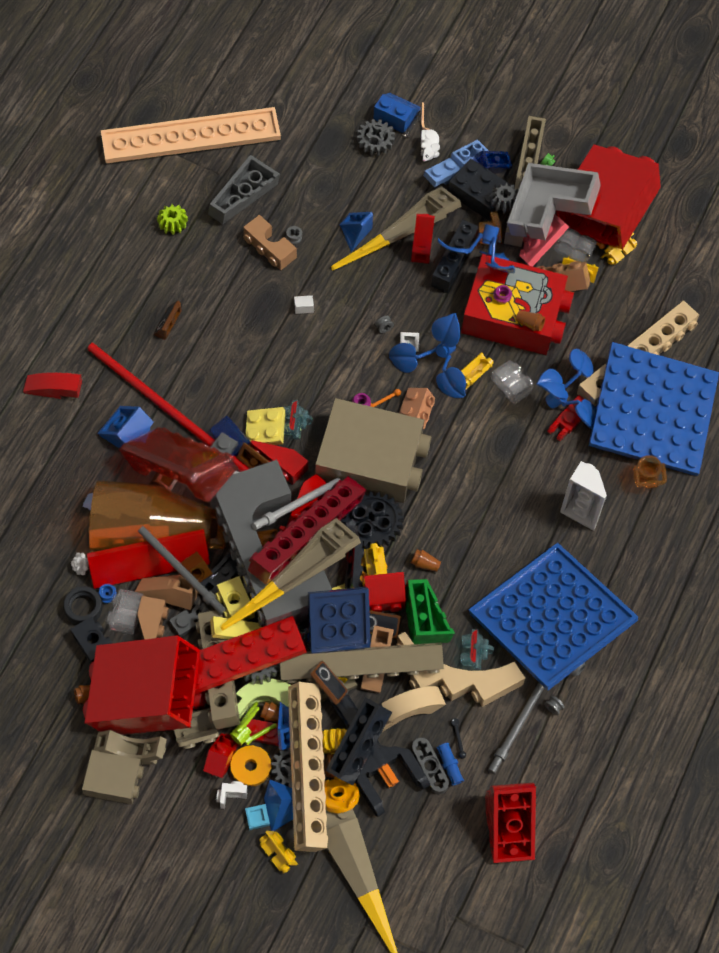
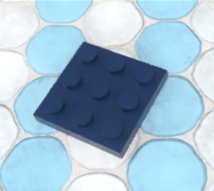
(339, 619)

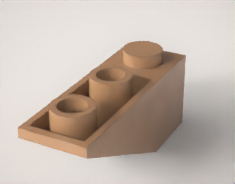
(577, 274)
(172, 589)
(151, 617)
(379, 637)

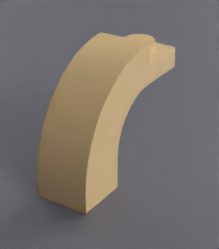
(413, 702)

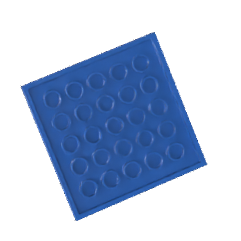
(654, 408)
(553, 616)

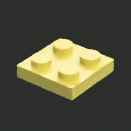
(266, 425)

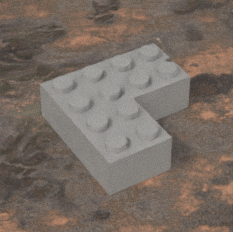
(548, 190)

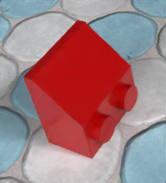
(386, 591)

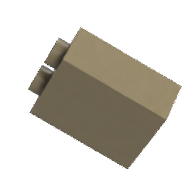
(373, 449)

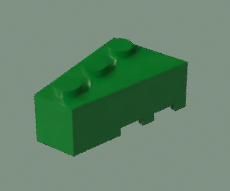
(424, 615)

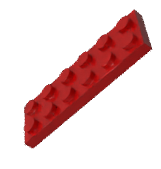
(248, 653)

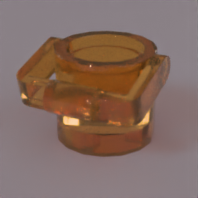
(494, 222)
(648, 472)

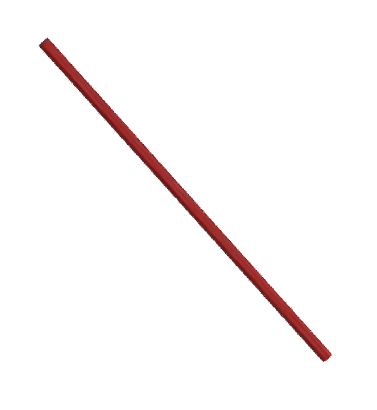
(158, 400)

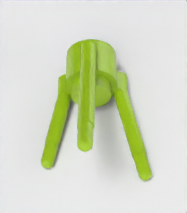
(242, 733)

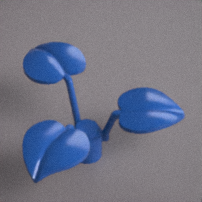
(489, 237)
(448, 332)
(552, 383)

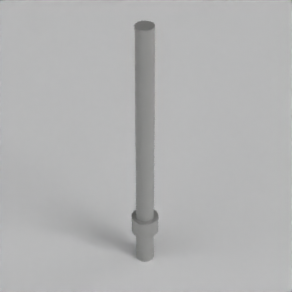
(270, 517)

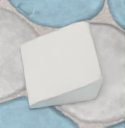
(304, 304)
(409, 337)

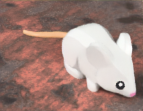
(429, 141)

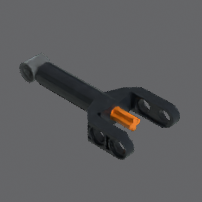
(379, 760)

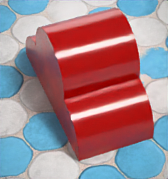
(511, 821)

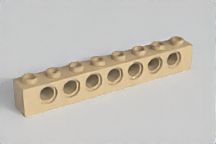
(654, 335)
(304, 712)

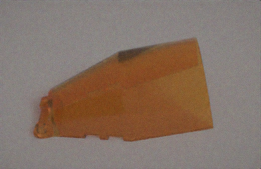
(125, 507)

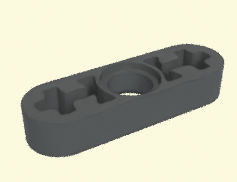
(429, 750)

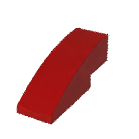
(53, 385)

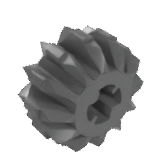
(503, 197)

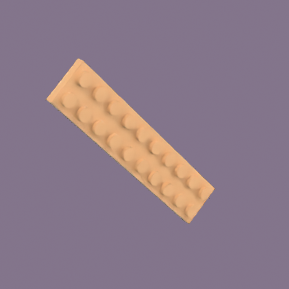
(190, 135)

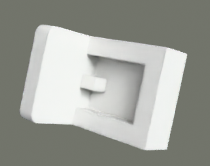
(233, 790)

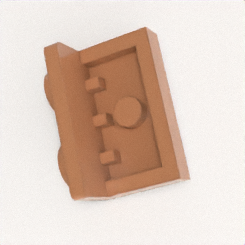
(418, 403)

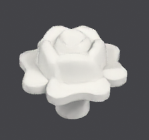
(80, 564)

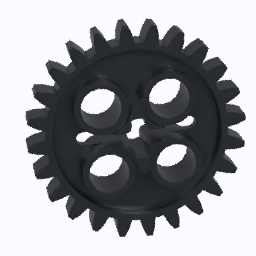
(376, 532)

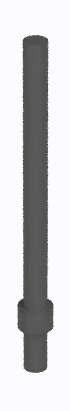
(208, 597)
(502, 753)

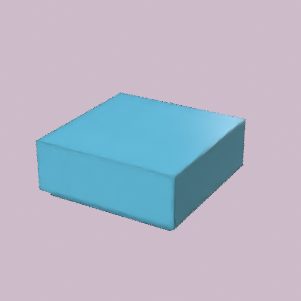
(257, 817)

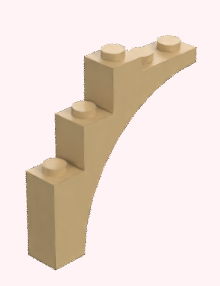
(455, 682)

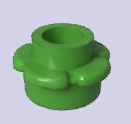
(548, 160)

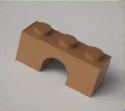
(278, 253)

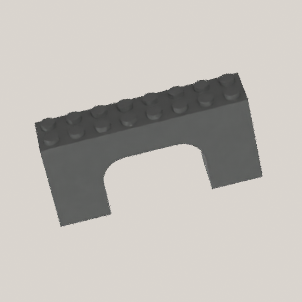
(239, 504)

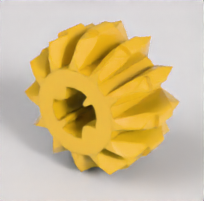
(332, 739)

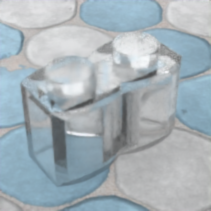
(575, 245)
(512, 381)
(124, 615)

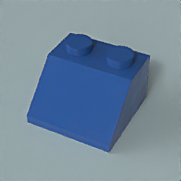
(395, 111)
(125, 425)

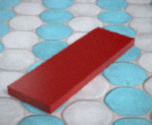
(142, 559)

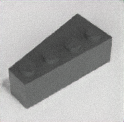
(244, 188)

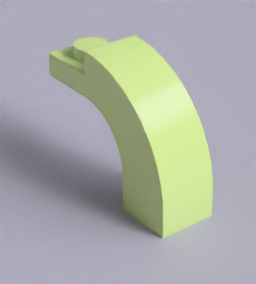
(273, 691)

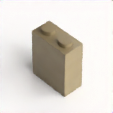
(112, 777)

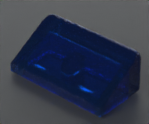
(494, 159)
(228, 427)

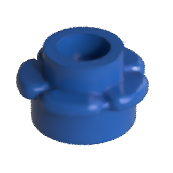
(104, 589)

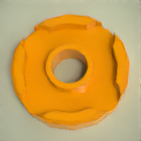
(253, 754)
(343, 803)

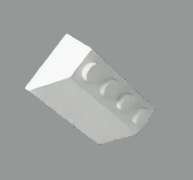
(584, 496)

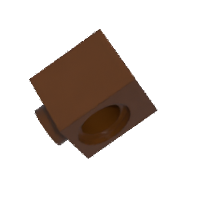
(200, 568)

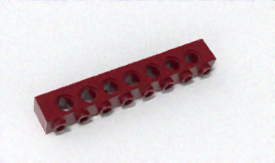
(289, 543)

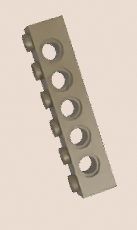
(228, 714)

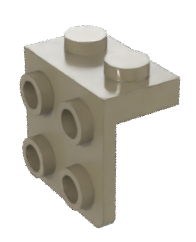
(199, 731)

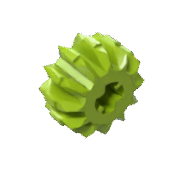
(172, 219)

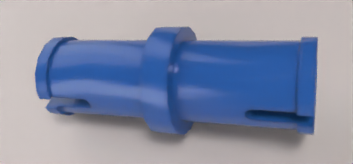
(450, 764)

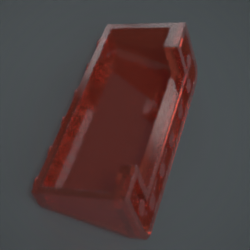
(181, 459)

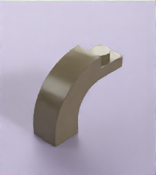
(145, 749)

